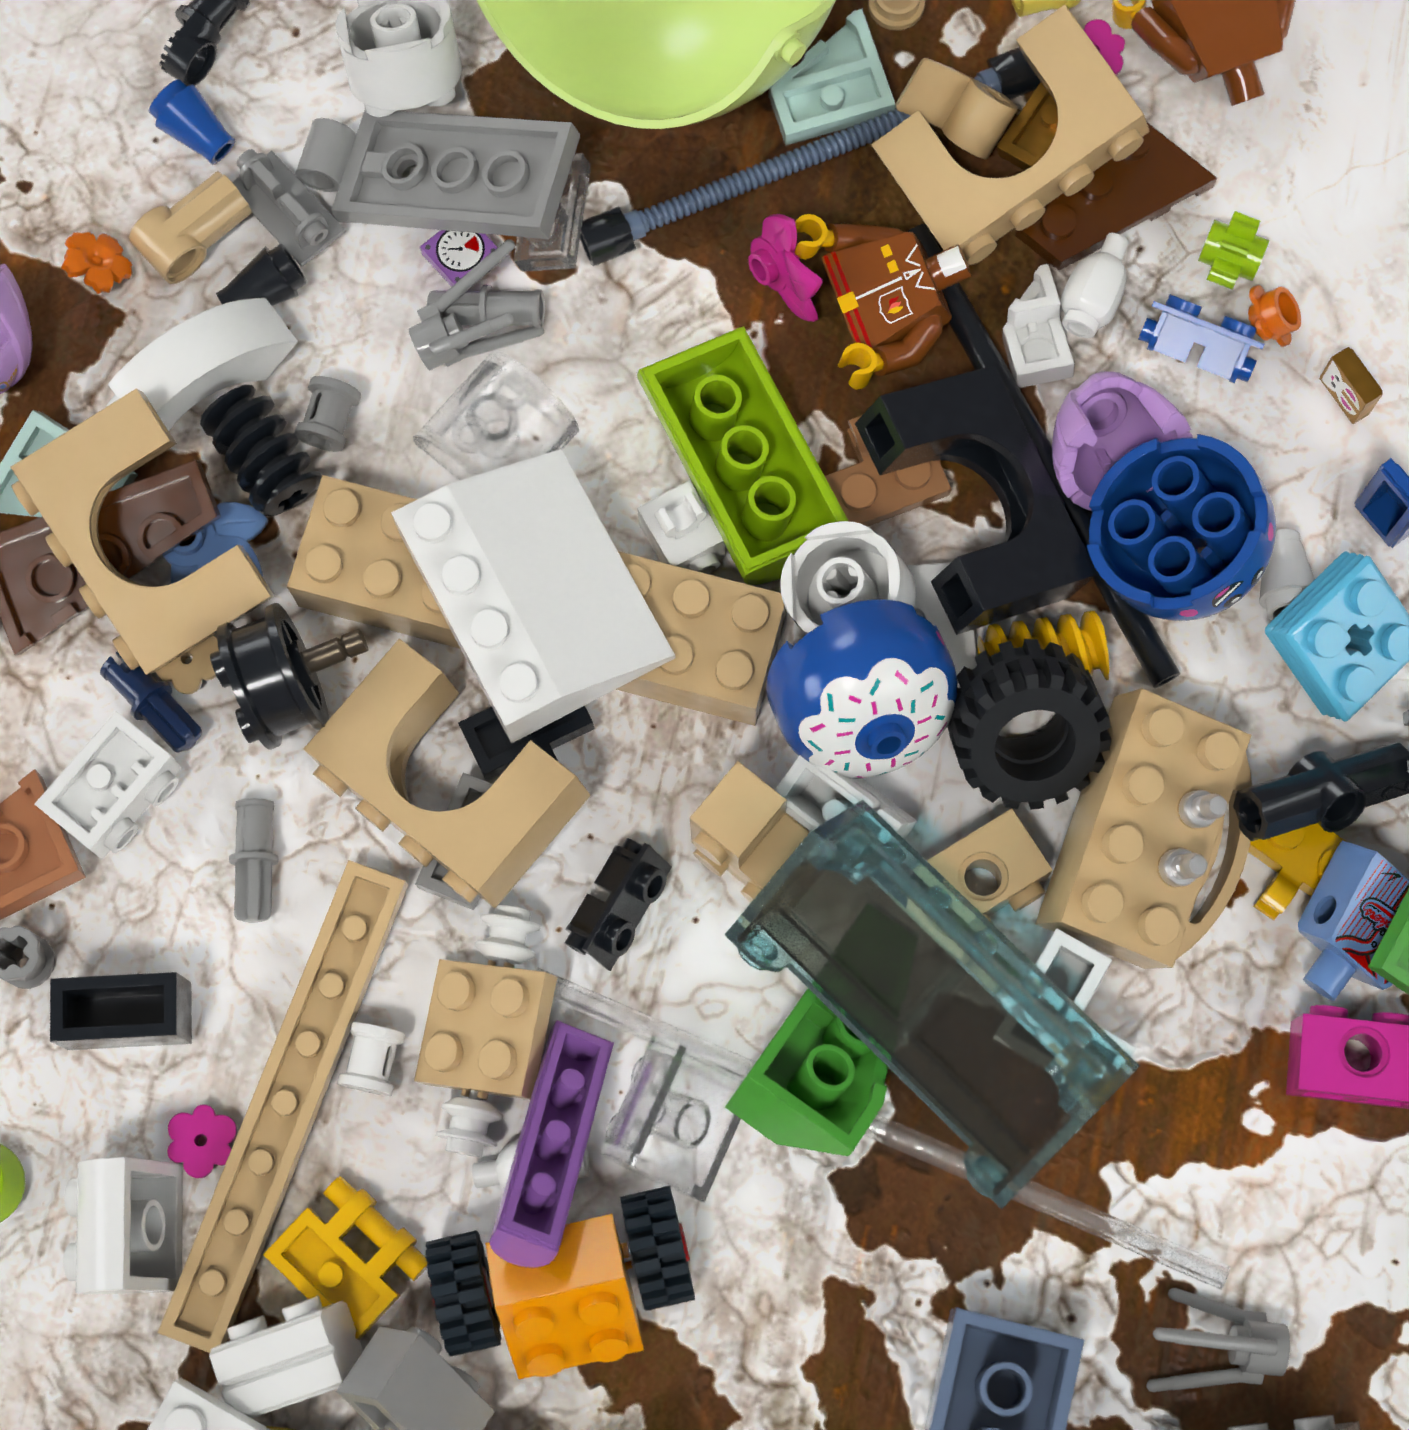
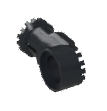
(195, 43)

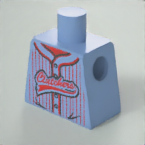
(1350, 917)

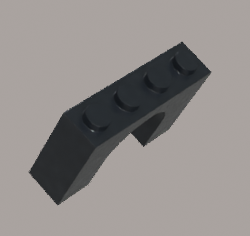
(978, 426)

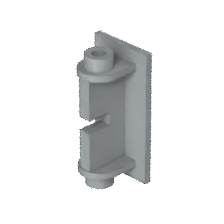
(285, 206)

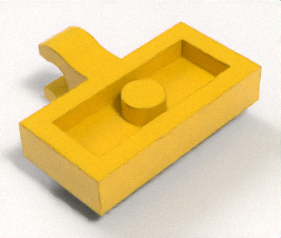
(1299, 861)

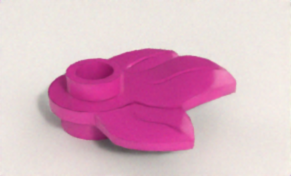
(777, 266)

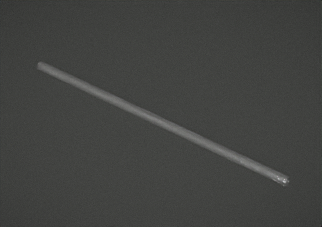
(912, 1142)

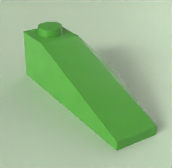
(813, 1083)

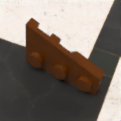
(1117, 200)

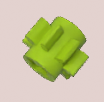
(1233, 250)

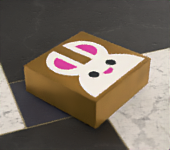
(1351, 385)

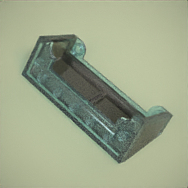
(935, 995)

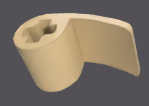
(959, 105)

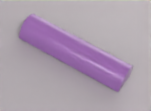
(551, 1147)

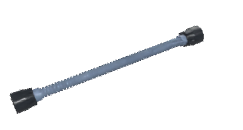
(614, 233)

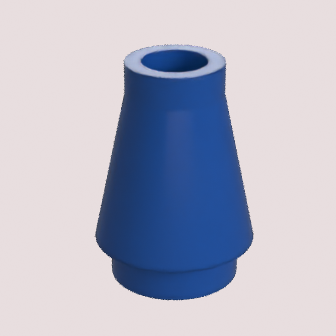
(190, 120)

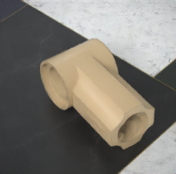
(178, 236)

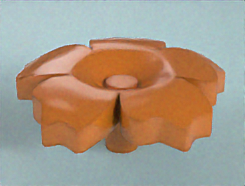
(98, 260)

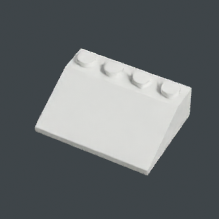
(532, 590)

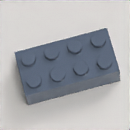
(1002, 1376)

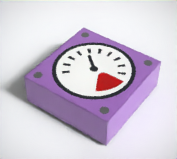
(456, 253)

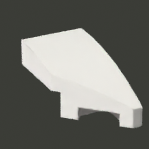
(1035, 334)

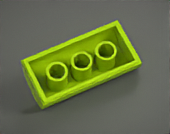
(741, 451)

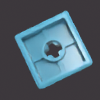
(1343, 635)

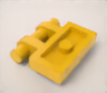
(325, 1266)

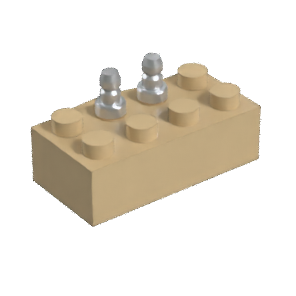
(1151, 834)

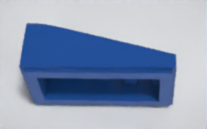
(1386, 503)

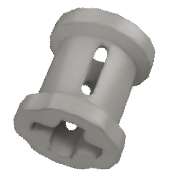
(327, 413)
(37, 949)

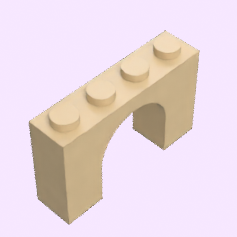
(1093, 126)
(68, 488)
(480, 844)

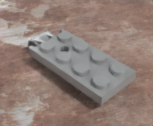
(467, 177)

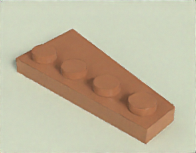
(33, 850)

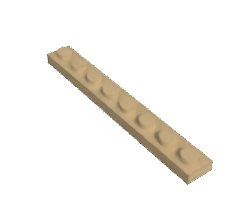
(283, 1108)

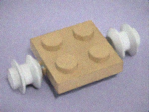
(486, 1029)

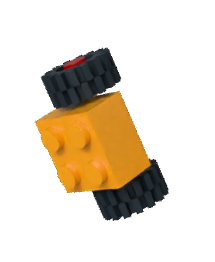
(574, 1306)

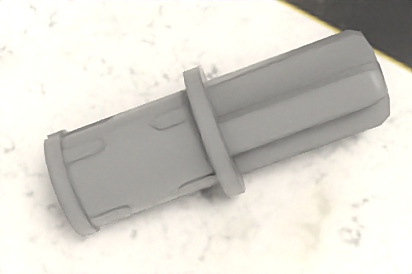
(486, 304)
(253, 860)

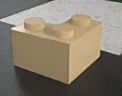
(744, 830)

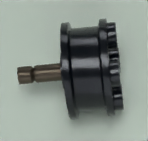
(277, 674)

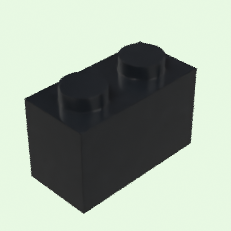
(120, 1011)

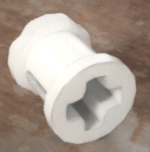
(371, 1059)

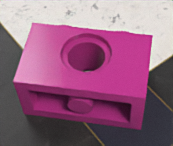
(1319, 1064)

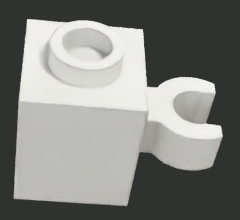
(682, 530)

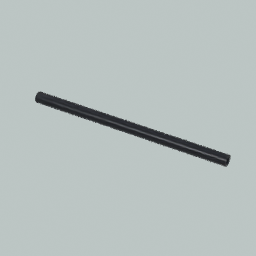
(983, 353)

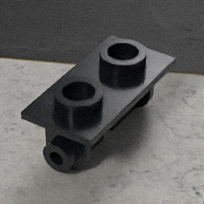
(635, 880)

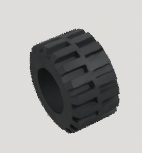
(1042, 763)

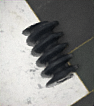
(255, 452)

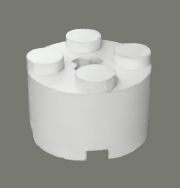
(400, 54)
(835, 559)

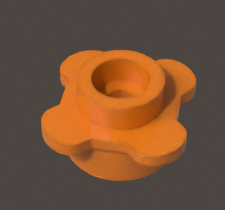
(1274, 314)

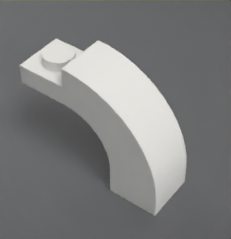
(205, 354)

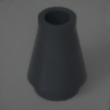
(268, 275)

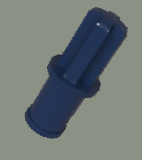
(153, 703)

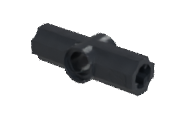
(1323, 792)

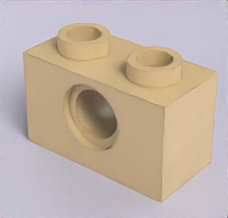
(1006, 852)

